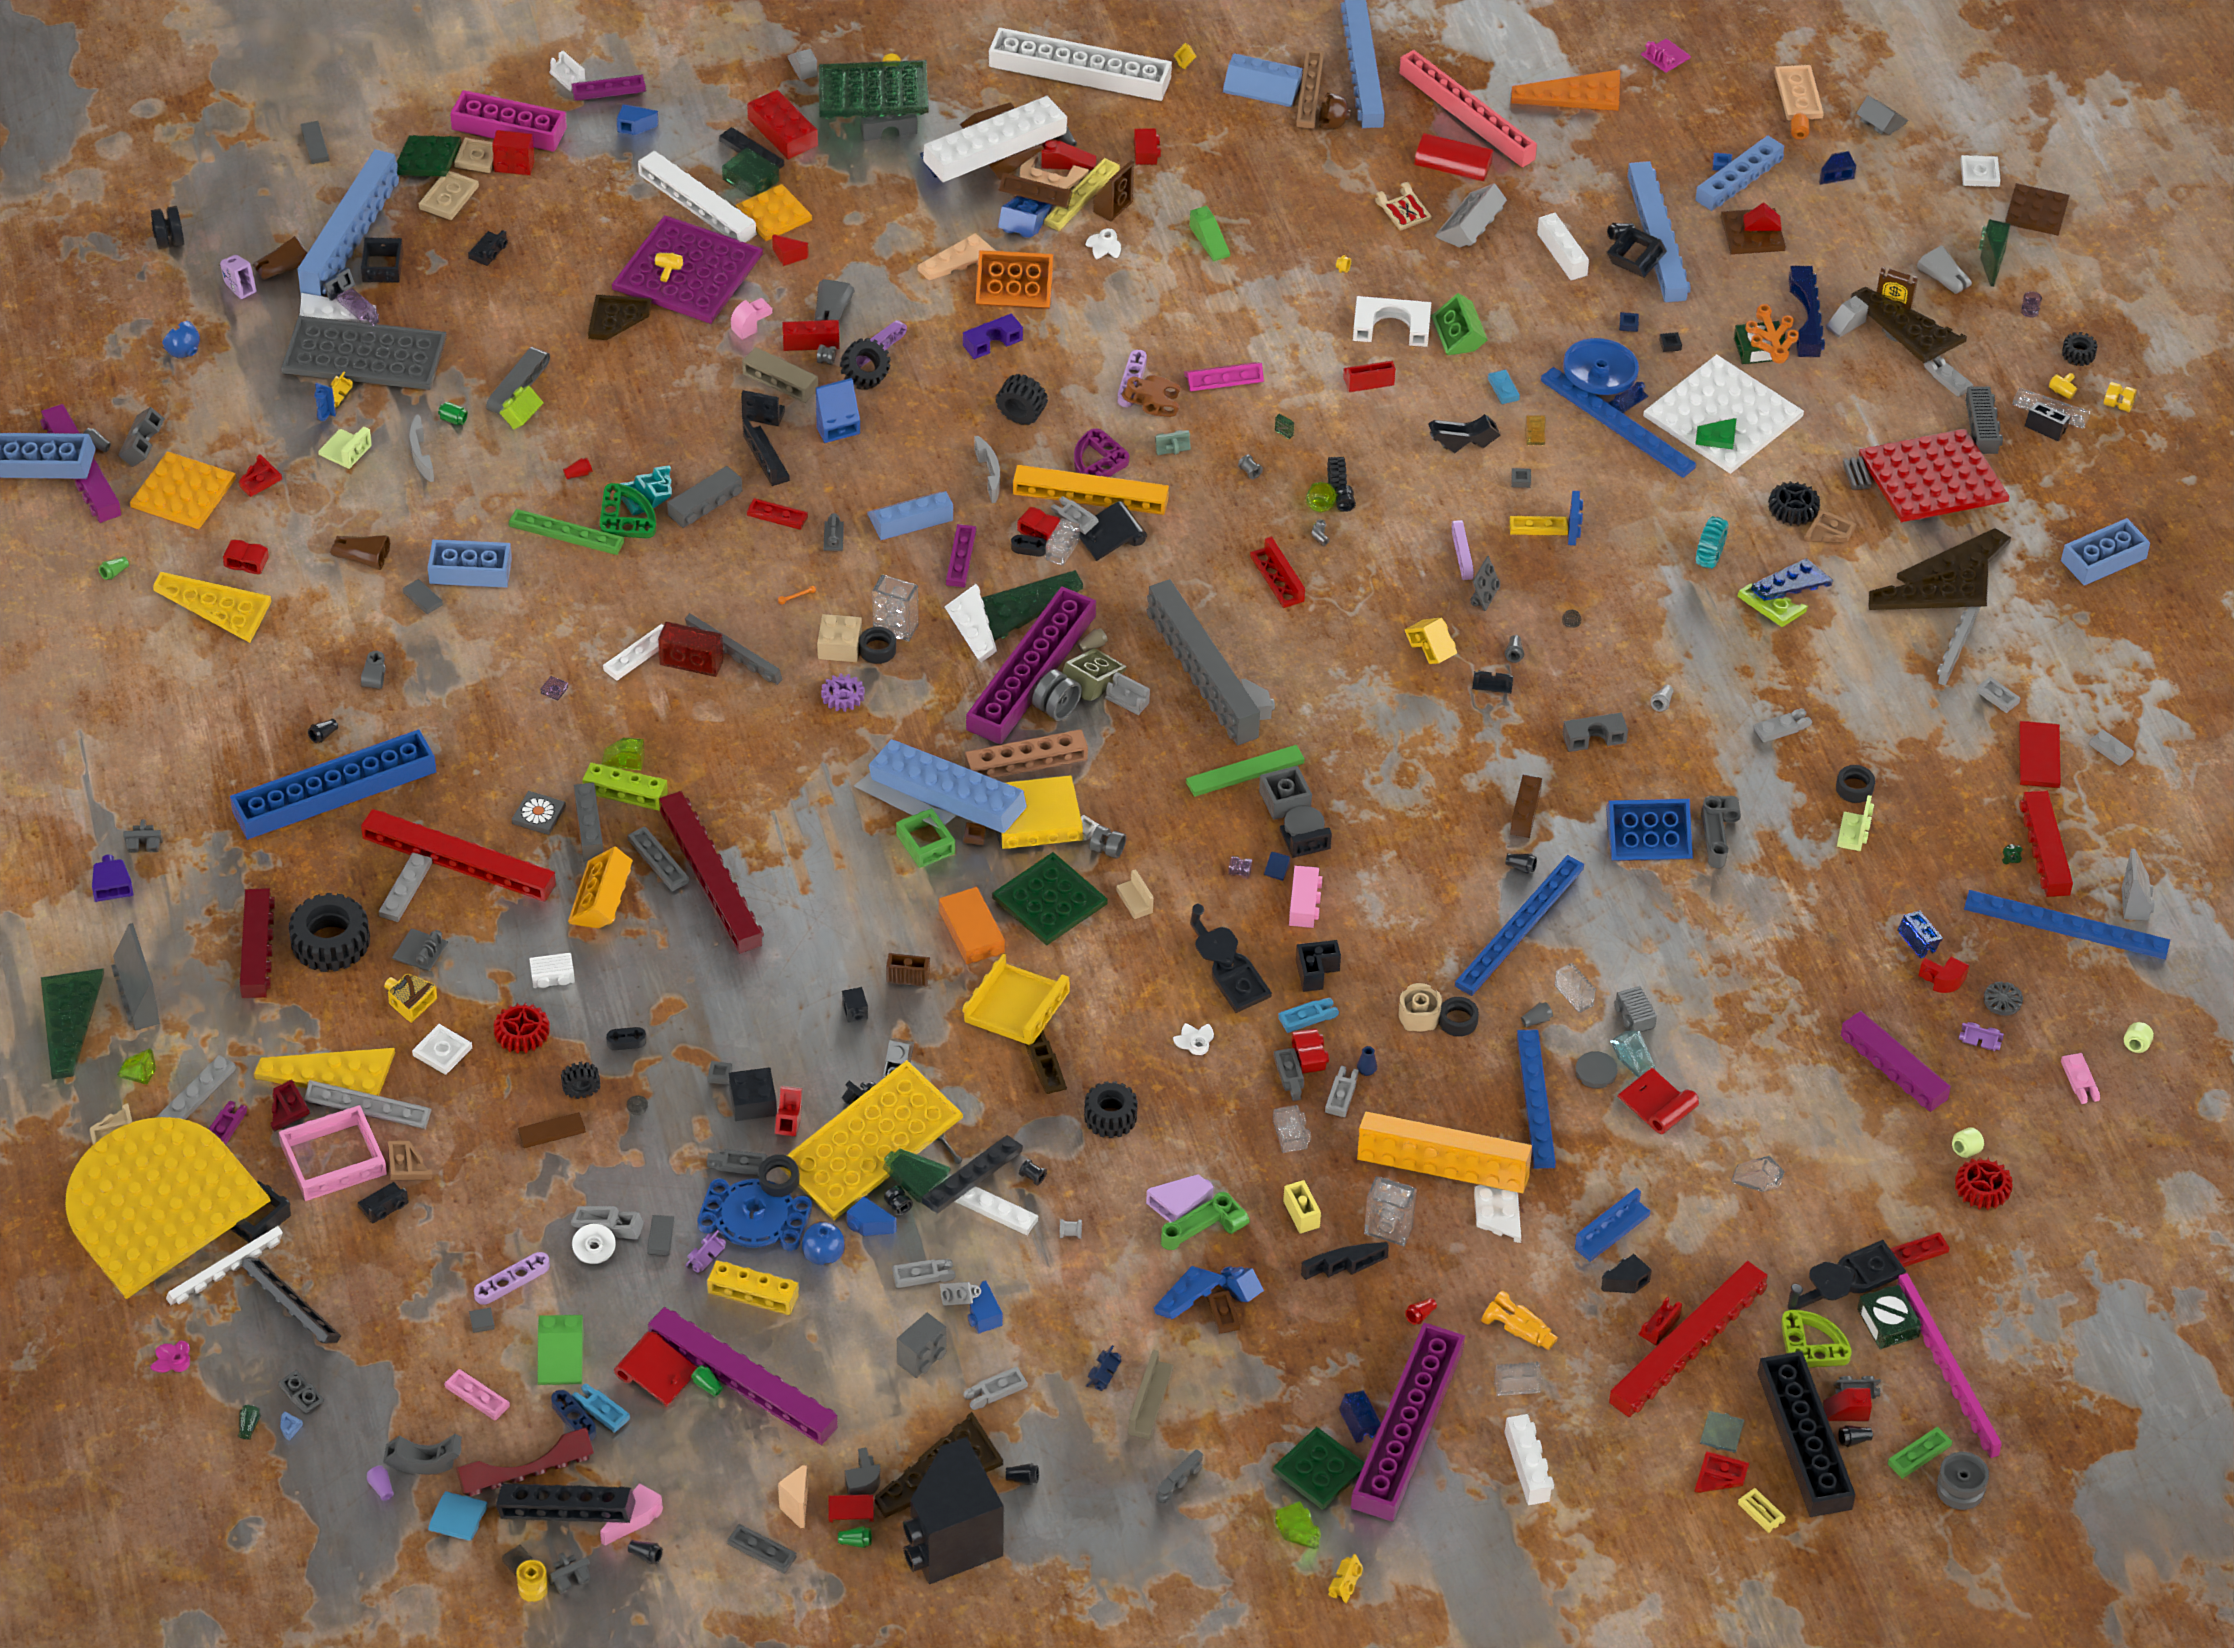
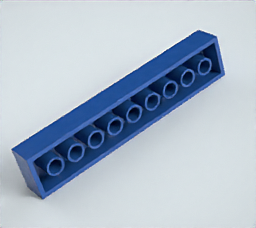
(333, 784)

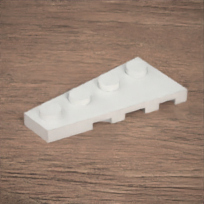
(324, 308)
(970, 618)

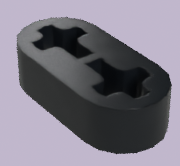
(1028, 545)
(626, 1038)

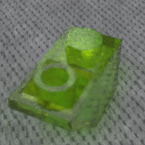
(1296, 1525)

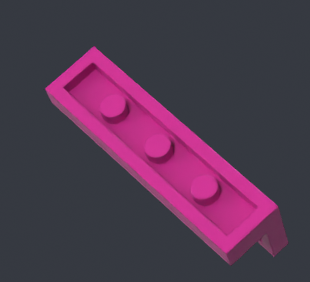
(1225, 376)

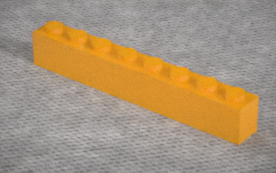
(1090, 489)

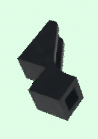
(1457, 435)

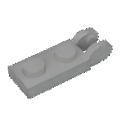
(1948, 376)
(1075, 513)
(1782, 725)
(1341, 1093)
(923, 1272)
(996, 1388)

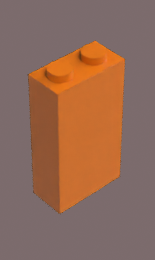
(971, 925)

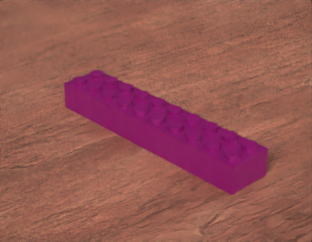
(1037, 654)
(1408, 1422)

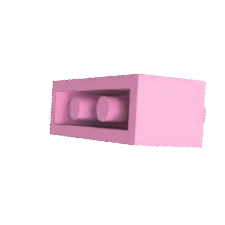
(1305, 896)

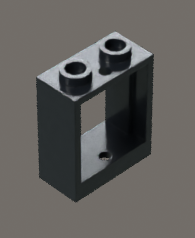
(373, 247)
(1646, 261)
(272, 1220)

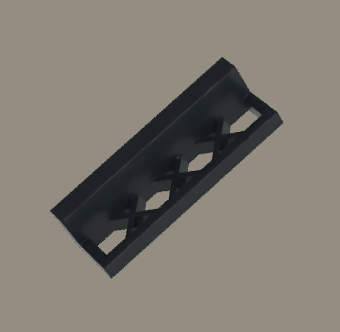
(765, 454)

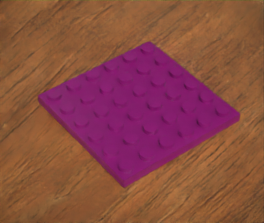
(709, 273)

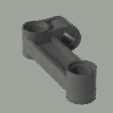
(1713, 813)

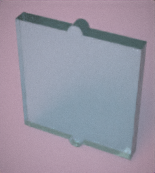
(1722, 1431)

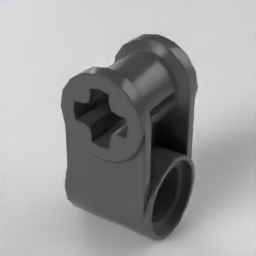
(374, 670)

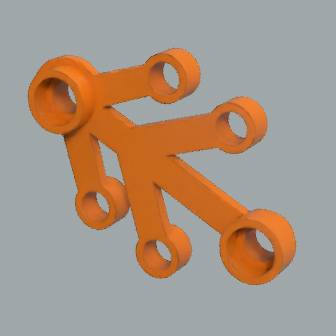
(1778, 352)

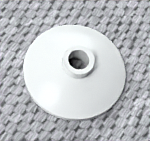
(593, 1235)

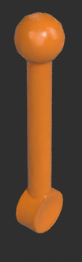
(782, 600)

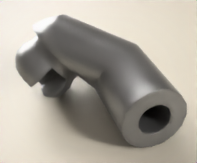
(1318, 532)

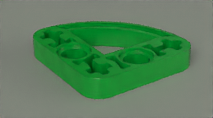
(614, 519)

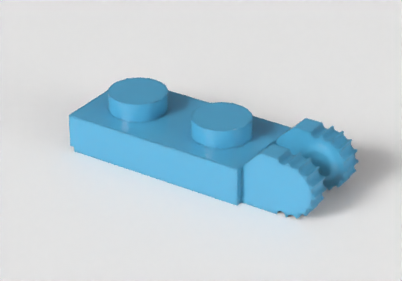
(1308, 1014)
(602, 1408)

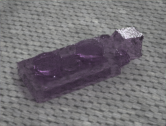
(358, 306)

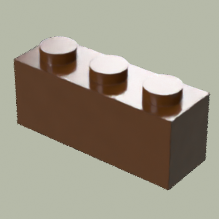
(1526, 806)

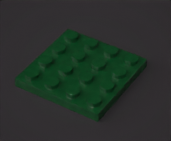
(1049, 898)

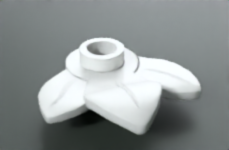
(1103, 245)
(1192, 1037)

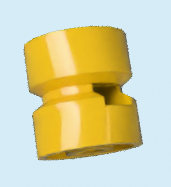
(2113, 395)
(532, 1580)

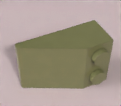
(1093, 672)

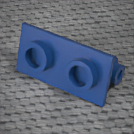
(324, 401)

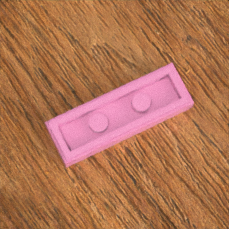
(477, 1394)

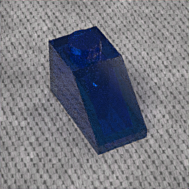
(1838, 168)

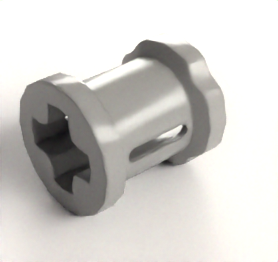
(1071, 1228)

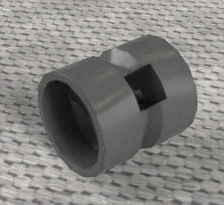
(1107, 841)

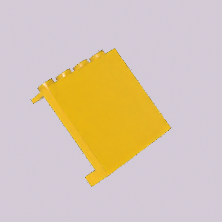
(1050, 814)
(1015, 1002)

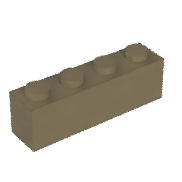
(780, 374)

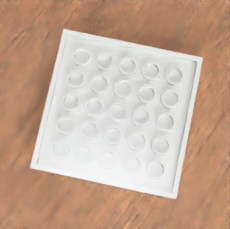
(1722, 393)

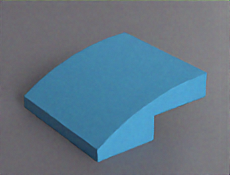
(457, 1516)

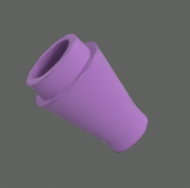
(379, 1480)

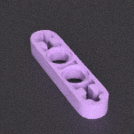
(1132, 365)
(1462, 550)
(513, 1280)

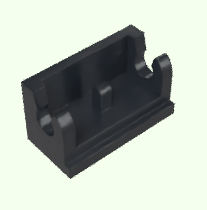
(2047, 421)

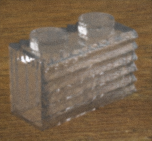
(1575, 987)
(1290, 1128)
(1517, 1378)

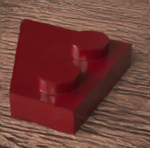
(287, 1105)

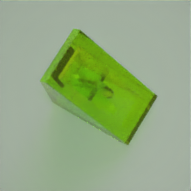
(139, 1067)

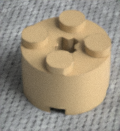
(1419, 1007)

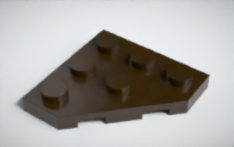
(616, 314)

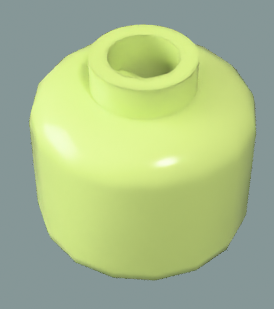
(2138, 1037)
(1968, 1142)

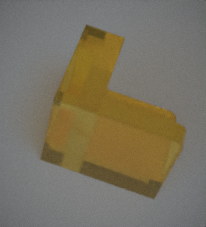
(1535, 429)

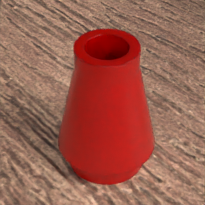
(578, 469)
(1419, 1311)

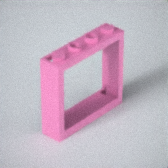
(340, 1178)

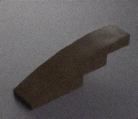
(1046, 1065)

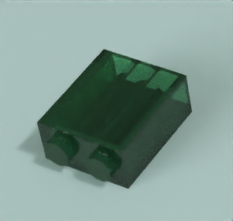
(750, 173)

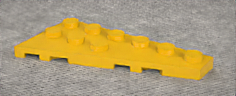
(225, 606)
(351, 1070)

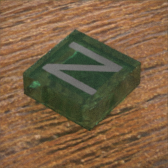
(1284, 426)

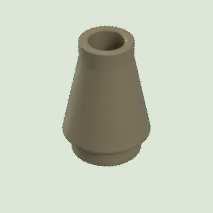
(1094, 639)

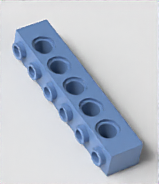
(1739, 173)

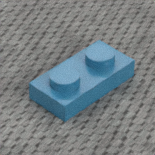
(1503, 386)

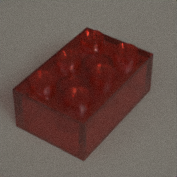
(690, 649)

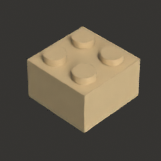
(839, 638)

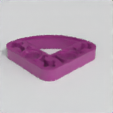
(1111, 457)

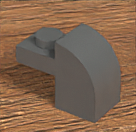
(863, 1479)

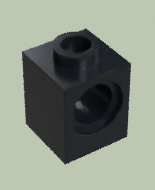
(854, 1004)

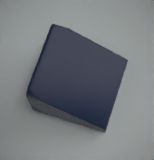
(1277, 866)

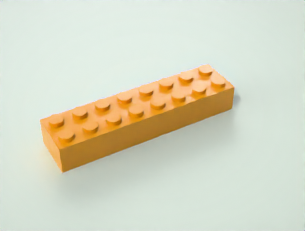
(1444, 1152)

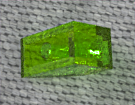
(625, 754)

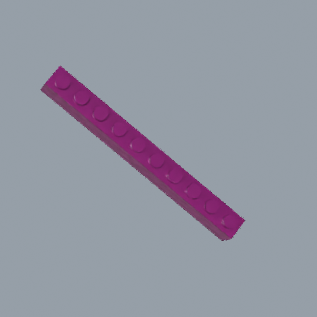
(745, 1376)

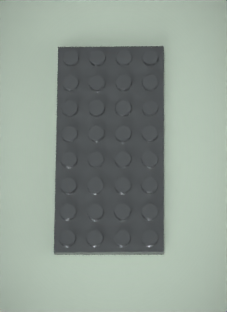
(364, 352)

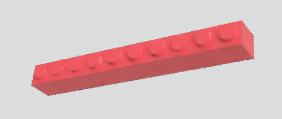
(1468, 108)

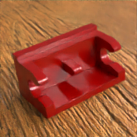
(1661, 1322)
(850, 1507)

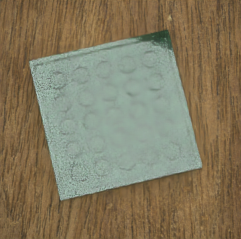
(873, 89)

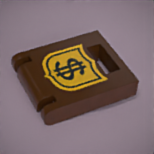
(1897, 287)

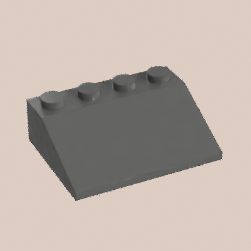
(135, 981)

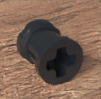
(1032, 1172)

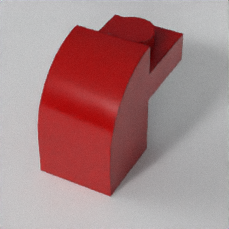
(1946, 977)
(789, 1111)

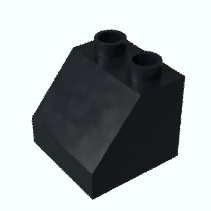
(954, 1516)

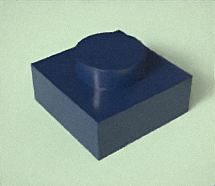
(1629, 322)

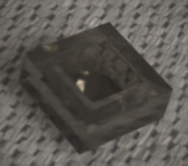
(515, 1558)

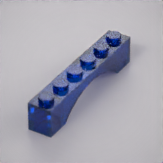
(1802, 285)

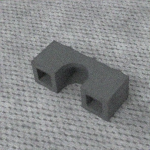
(874, 125)
(136, 444)
(1609, 727)

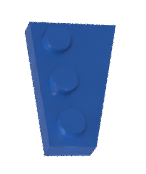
(1189, 1287)

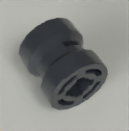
(1345, 498)
(900, 1203)

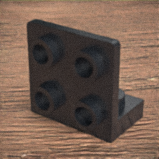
(761, 408)
(1307, 842)

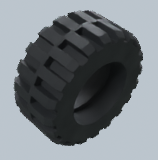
(335, 951)

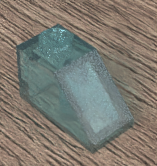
(1633, 1052)

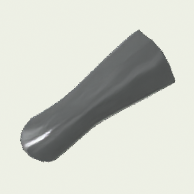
(832, 299)

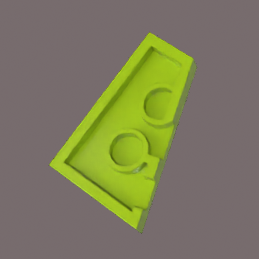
(1777, 609)

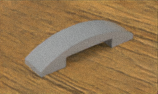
(985, 454)
(422, 463)

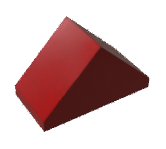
(1762, 219)
(789, 249)

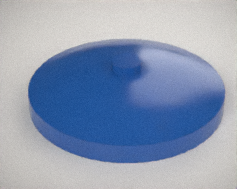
(1600, 366)

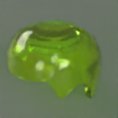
(1320, 497)

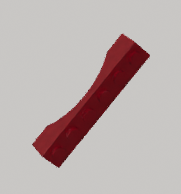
(481, 1475)

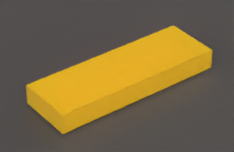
(1538, 525)

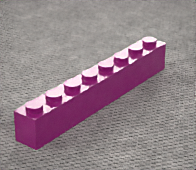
(95, 488)

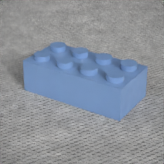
(2105, 551)
(469, 563)

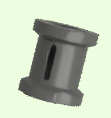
(1246, 463)

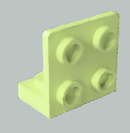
(346, 448)
(1853, 828)

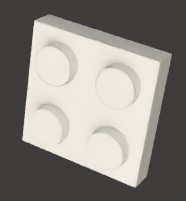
(1980, 171)
(442, 1049)

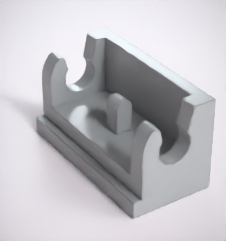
(1128, 693)

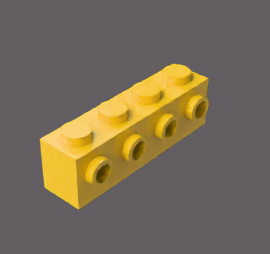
(753, 1287)

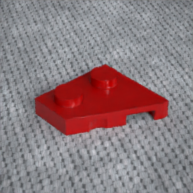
(259, 477)
(1720, 1473)

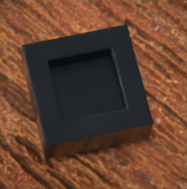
(1670, 342)

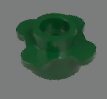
(2010, 850)

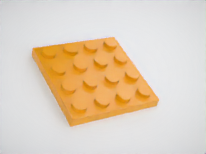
(183, 490)

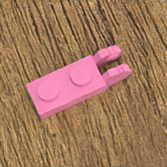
(2080, 1077)

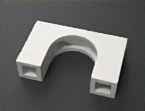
(1413, 313)

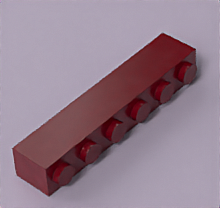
(256, 943)

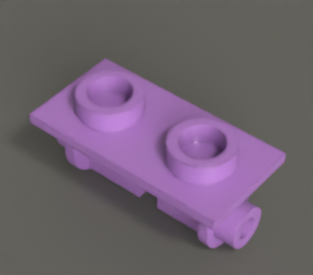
(1988, 1036)
(711, 1245)

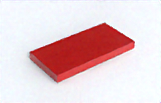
(2039, 754)

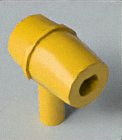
(668, 262)
(2063, 386)

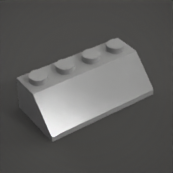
(1472, 216)

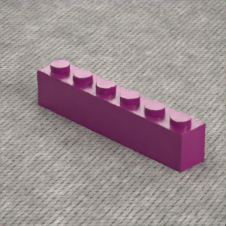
(1895, 1061)

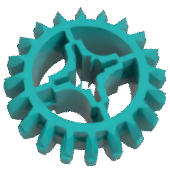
(1712, 542)

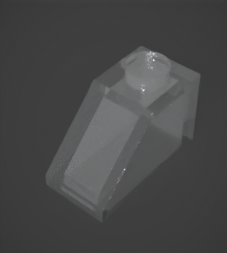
(1759, 1174)

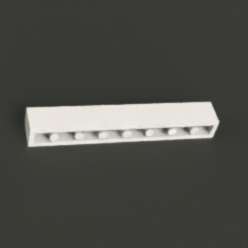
(696, 197)

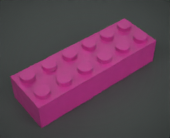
(485, 114)

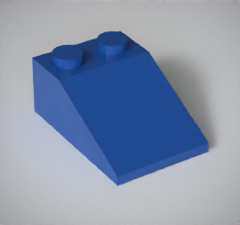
(1023, 216)

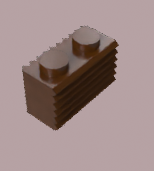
(907, 969)

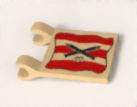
(1404, 210)

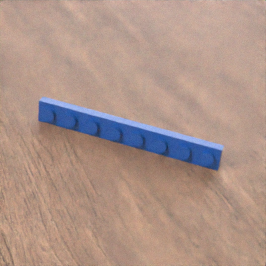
(1536, 1099)

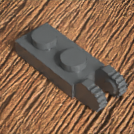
(1179, 1476)

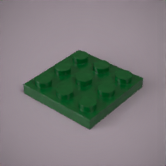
(428, 155)
(1319, 1468)

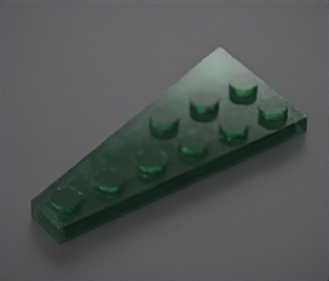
(1024, 603)
(68, 1011)

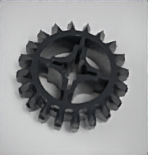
(1794, 503)

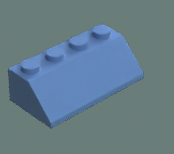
(1263, 80)
(912, 515)

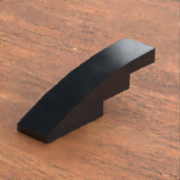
(1352, 1258)

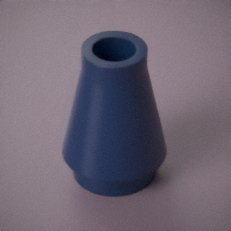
(1367, 1062)

